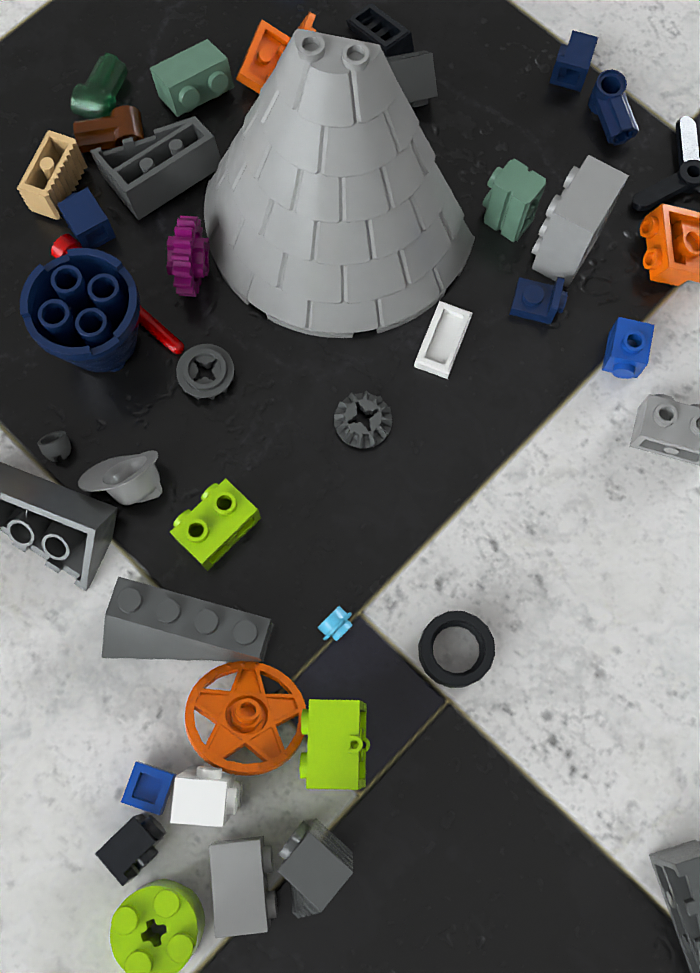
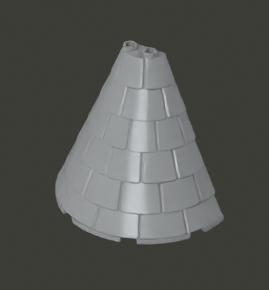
(334, 197)

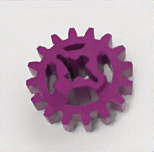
(188, 256)

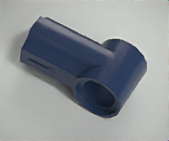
(612, 107)

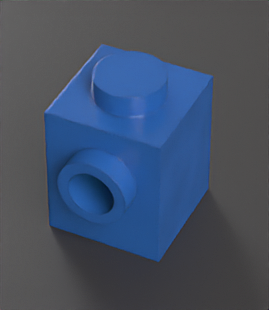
(628, 348)

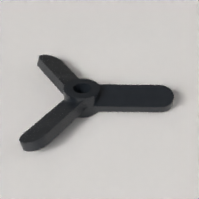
(688, 175)

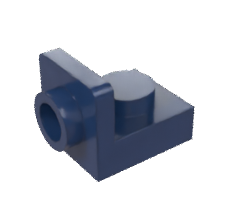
(538, 300)

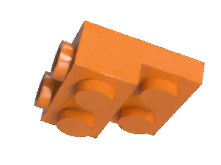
(672, 244)

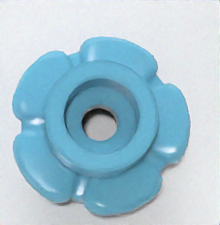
(336, 624)

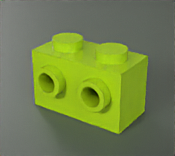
(215, 523)

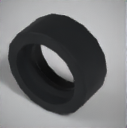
(482, 635)

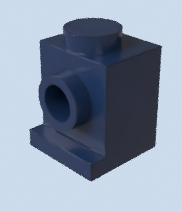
(574, 61)

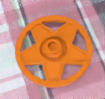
(245, 718)

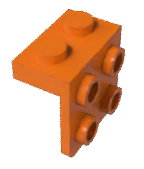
(265, 52)

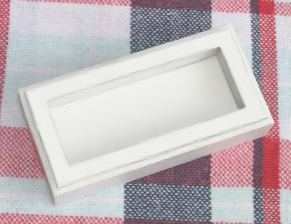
(443, 339)

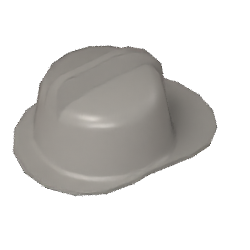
(125, 478)

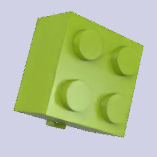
(332, 748)

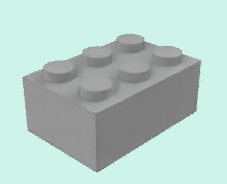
(576, 219)

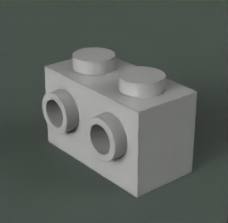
(668, 428)
(241, 886)

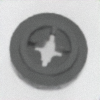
(205, 356)
(355, 433)

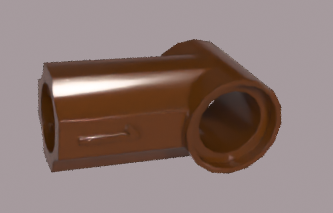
(109, 130)

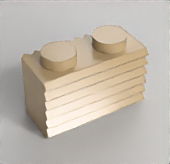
(52, 174)

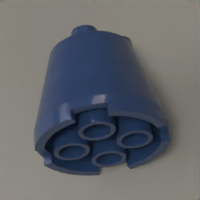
(83, 309)

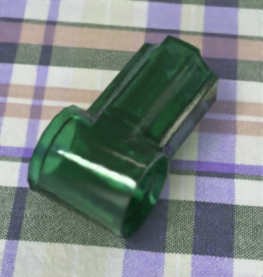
(98, 94)

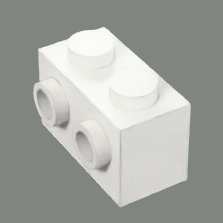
(205, 796)

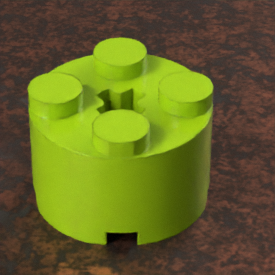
(158, 902)

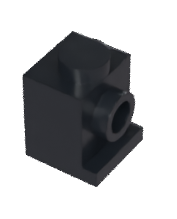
(131, 847)

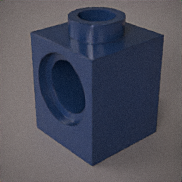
(86, 219)

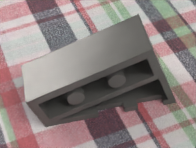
(159, 166)
(679, 881)

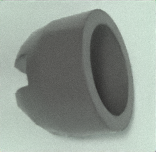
(55, 444)

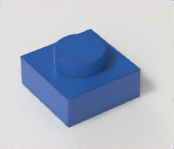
(148, 788)

